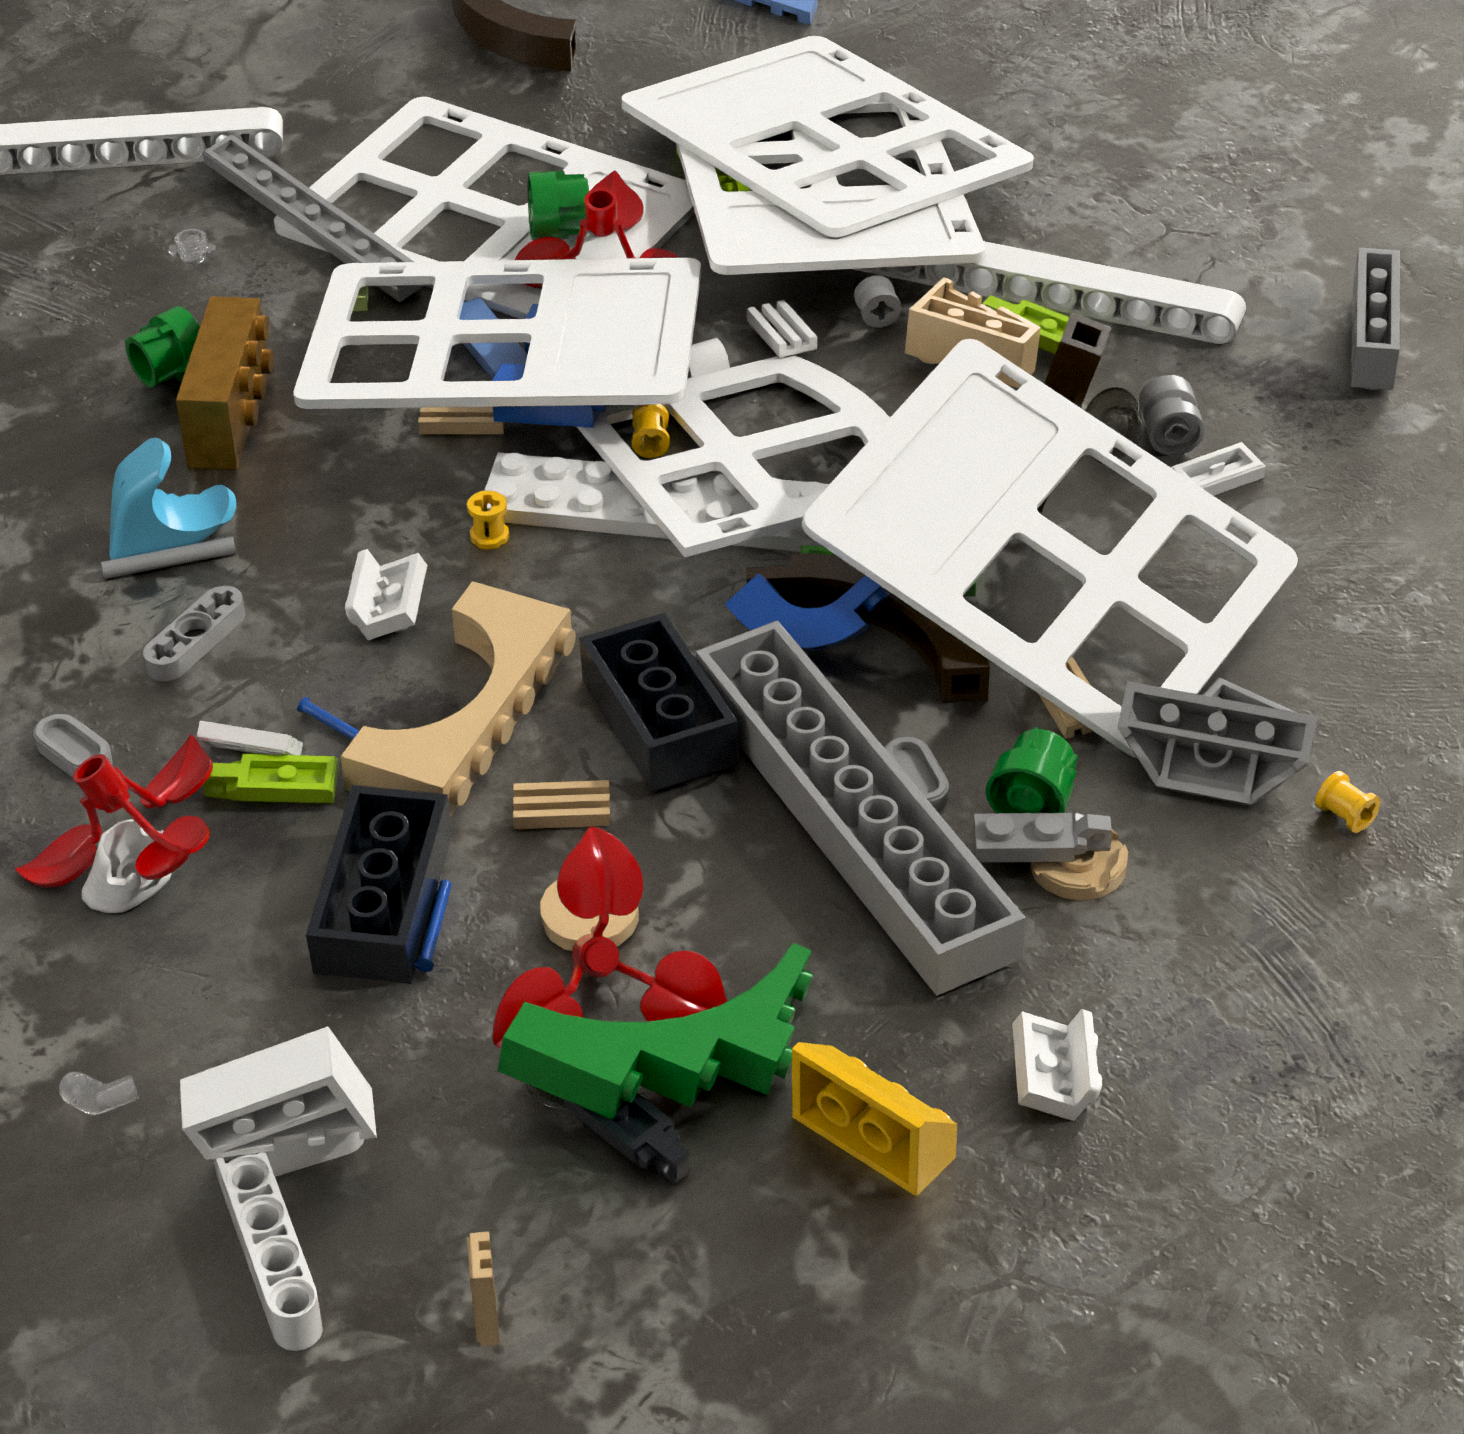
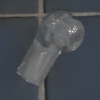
(94, 1096)

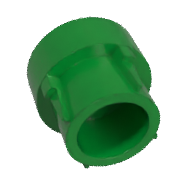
(555, 203)
(163, 346)
(1033, 775)

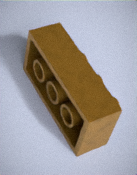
(224, 382)

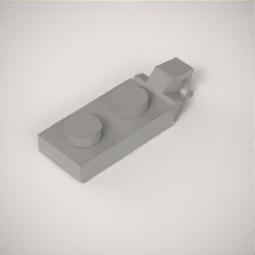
(1039, 836)

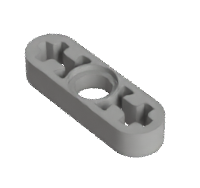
(173, 653)

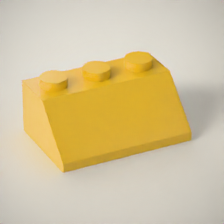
(870, 1116)

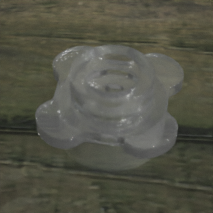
(191, 246)

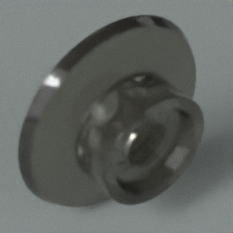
(1120, 412)

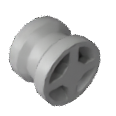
(869, 294)

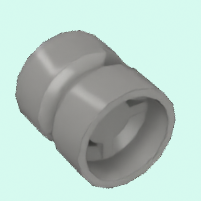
(1171, 415)

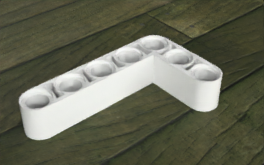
(269, 1236)

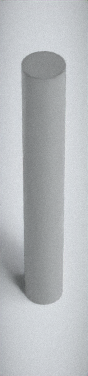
(168, 557)

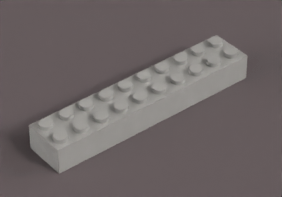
(864, 811)

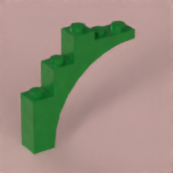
(608, 1061)

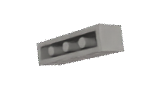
(1375, 319)

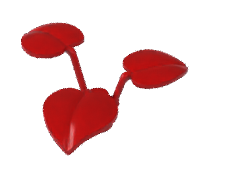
(608, 208)
(107, 791)
(605, 880)

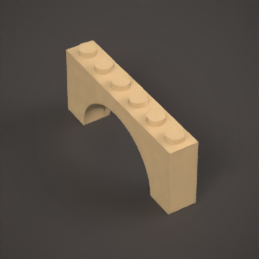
(522, 646)

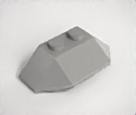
(1213, 743)

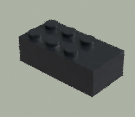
(659, 701)
(380, 884)

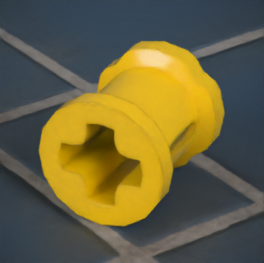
(650, 436)
(487, 519)
(1347, 802)

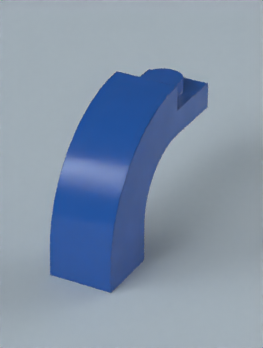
(811, 628)

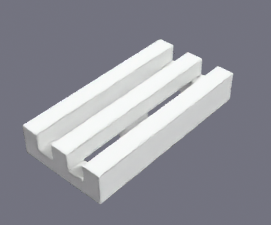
(788, 326)
(1223, 469)
(247, 739)

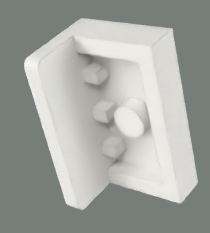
(385, 596)
(1056, 1064)

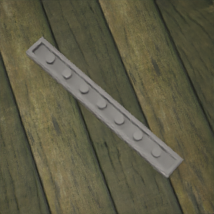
(303, 208)

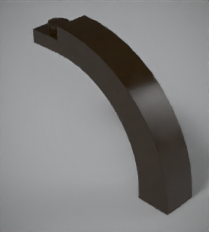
(519, 34)
(823, 578)

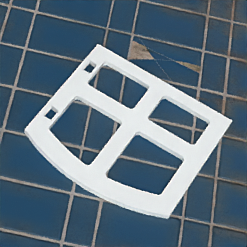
(735, 455)

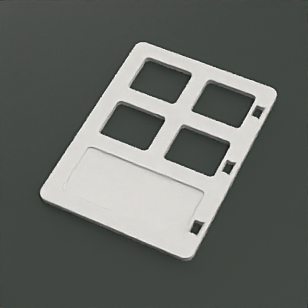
(798, 90)
(663, 214)
(756, 236)
(597, 337)
(965, 476)

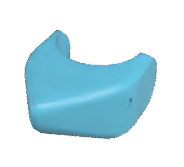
(150, 519)

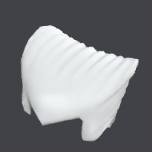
(113, 880)

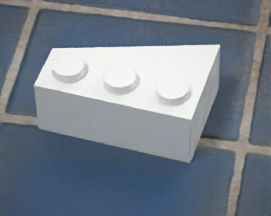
(277, 1096)

